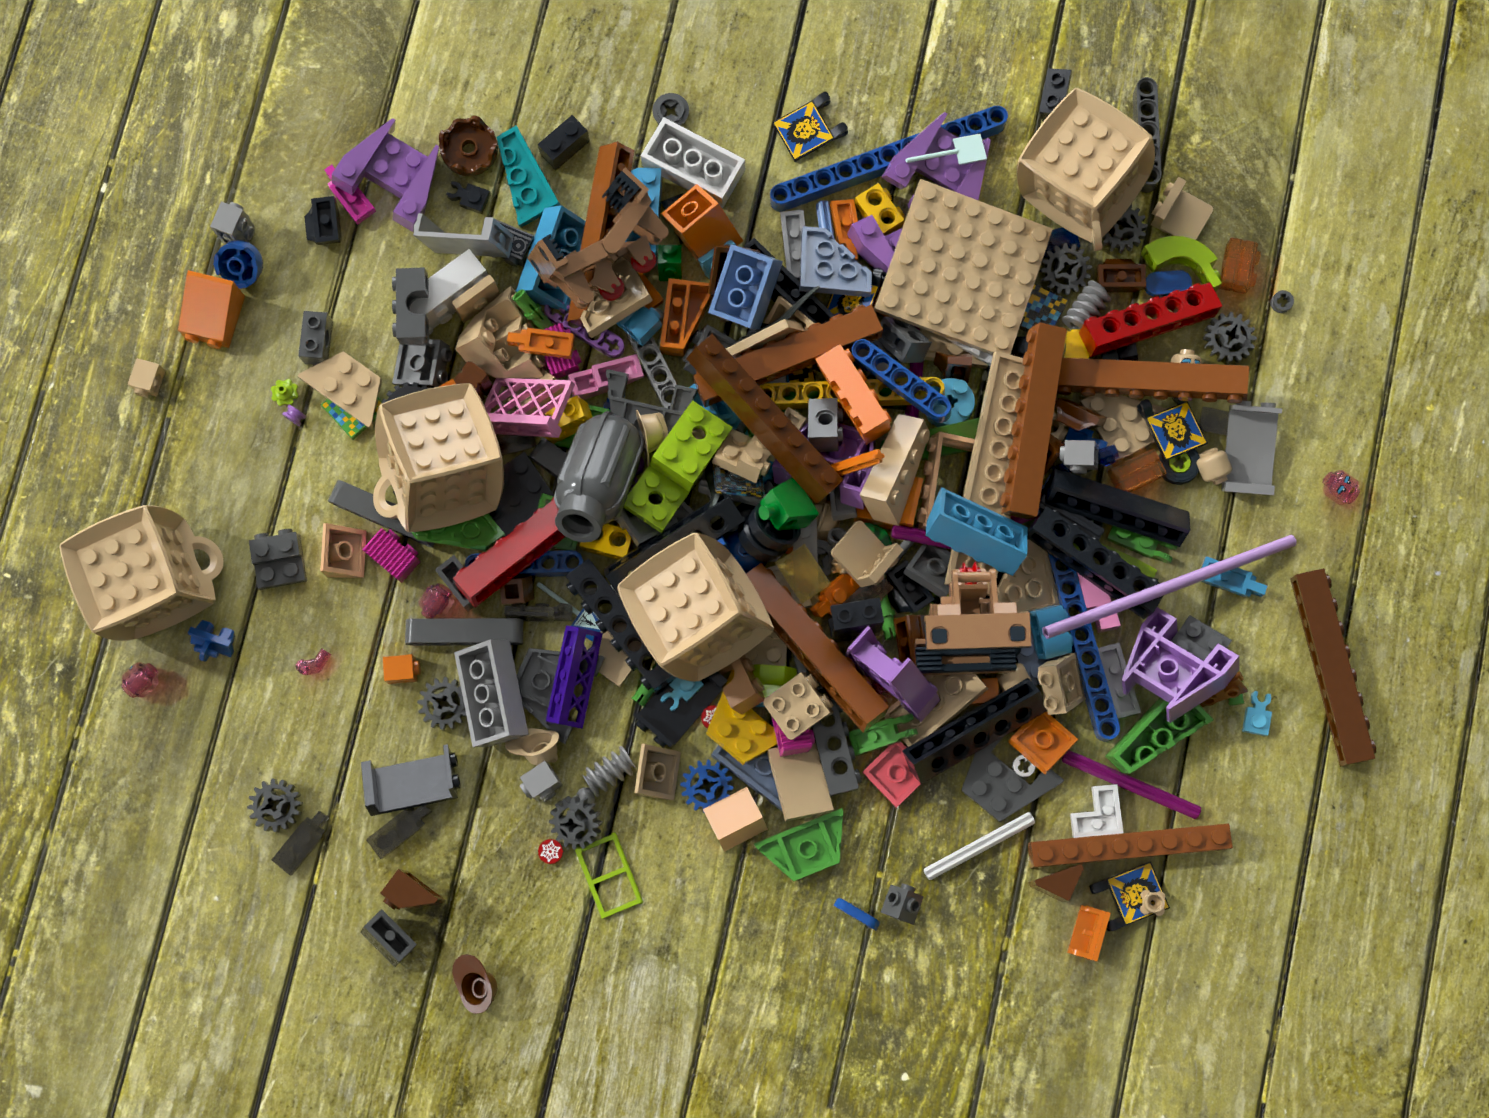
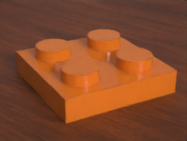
(1043, 741)

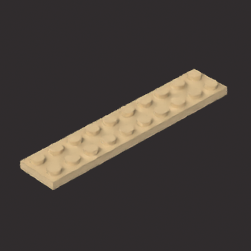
(991, 445)

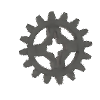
(1131, 231)
(1070, 276)
(1237, 342)
(439, 713)
(279, 814)
(575, 822)

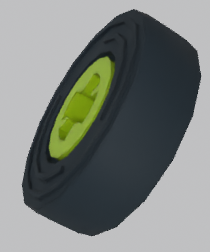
(1184, 475)

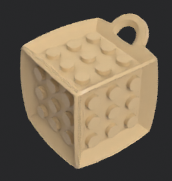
(1085, 165)
(438, 458)
(139, 572)
(694, 607)

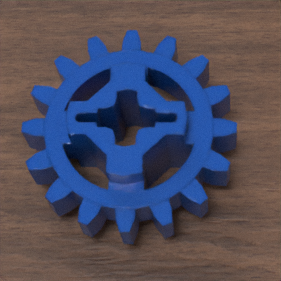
(701, 770)

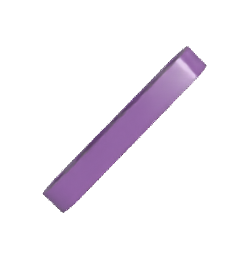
(582, 334)

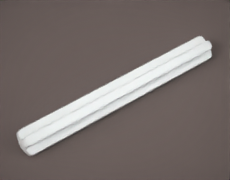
(979, 846)

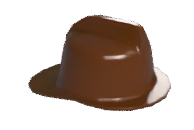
(474, 984)

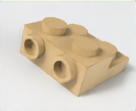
(744, 456)
(1061, 684)

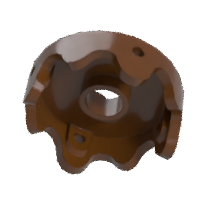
(465, 132)

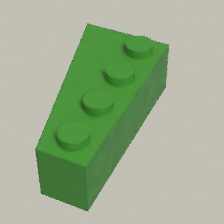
(1154, 735)

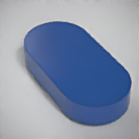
(1166, 282)
(856, 913)

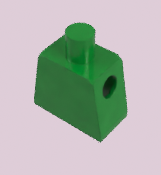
(788, 506)

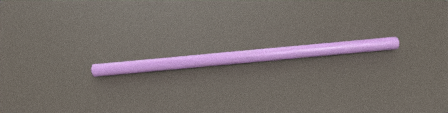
(1168, 587)

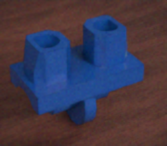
(210, 644)

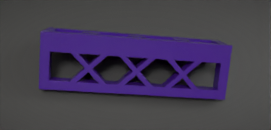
(569, 675)

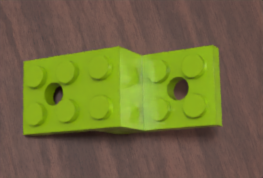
(677, 466)

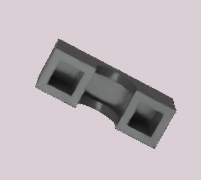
(409, 286)

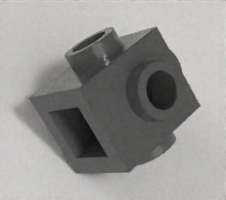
(902, 903)

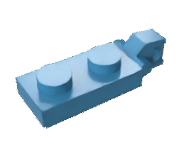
(1235, 581)

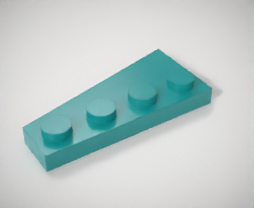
(524, 176)

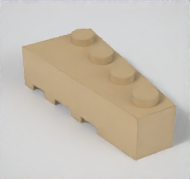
(891, 481)

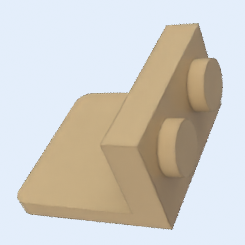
(1181, 212)
(865, 555)
(798, 705)

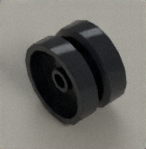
(763, 539)

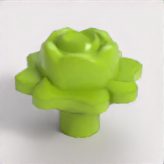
(284, 392)

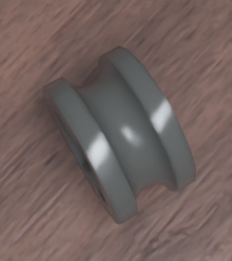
(1277, 307)

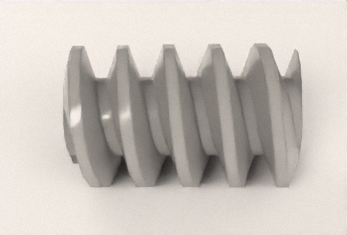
(1087, 305)
(609, 771)

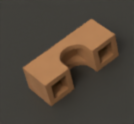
(744, 690)

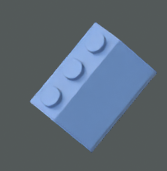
(745, 287)

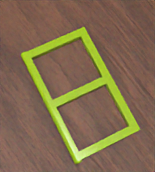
(626, 868)

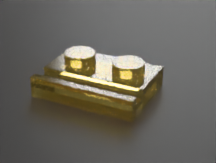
(803, 573)

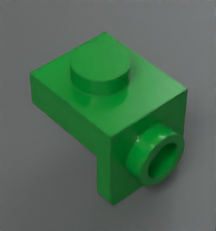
(669, 262)

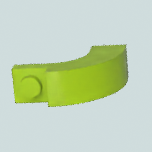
(1184, 252)

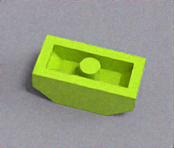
(773, 676)

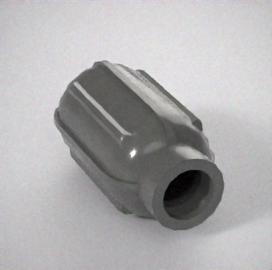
(597, 475)

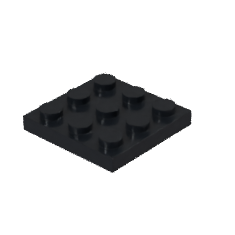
(520, 493)

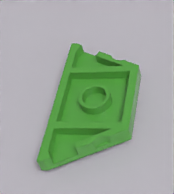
(806, 846)

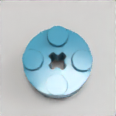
(961, 396)

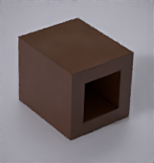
(517, 590)

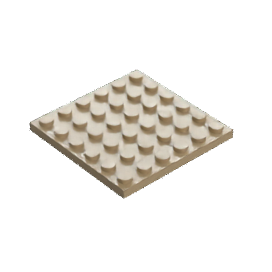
(963, 269)

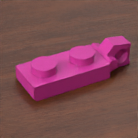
(356, 205)

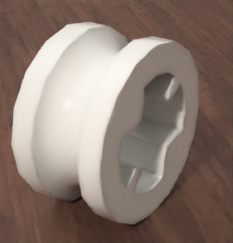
(1016, 763)

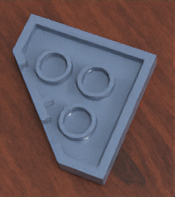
(830, 266)

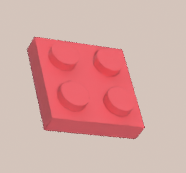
(892, 775)

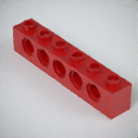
(1098, 340)

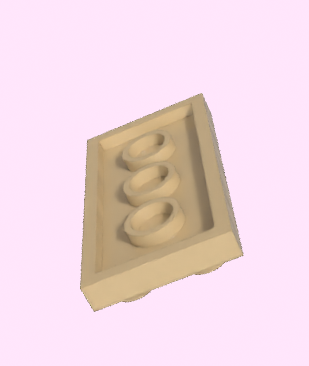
(955, 695)

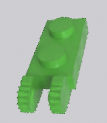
(1140, 544)
(880, 735)

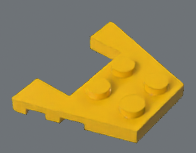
(740, 735)

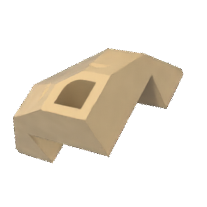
(486, 340)

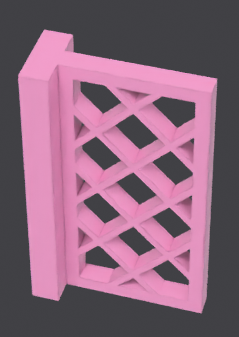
(518, 422)

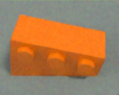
(683, 312)

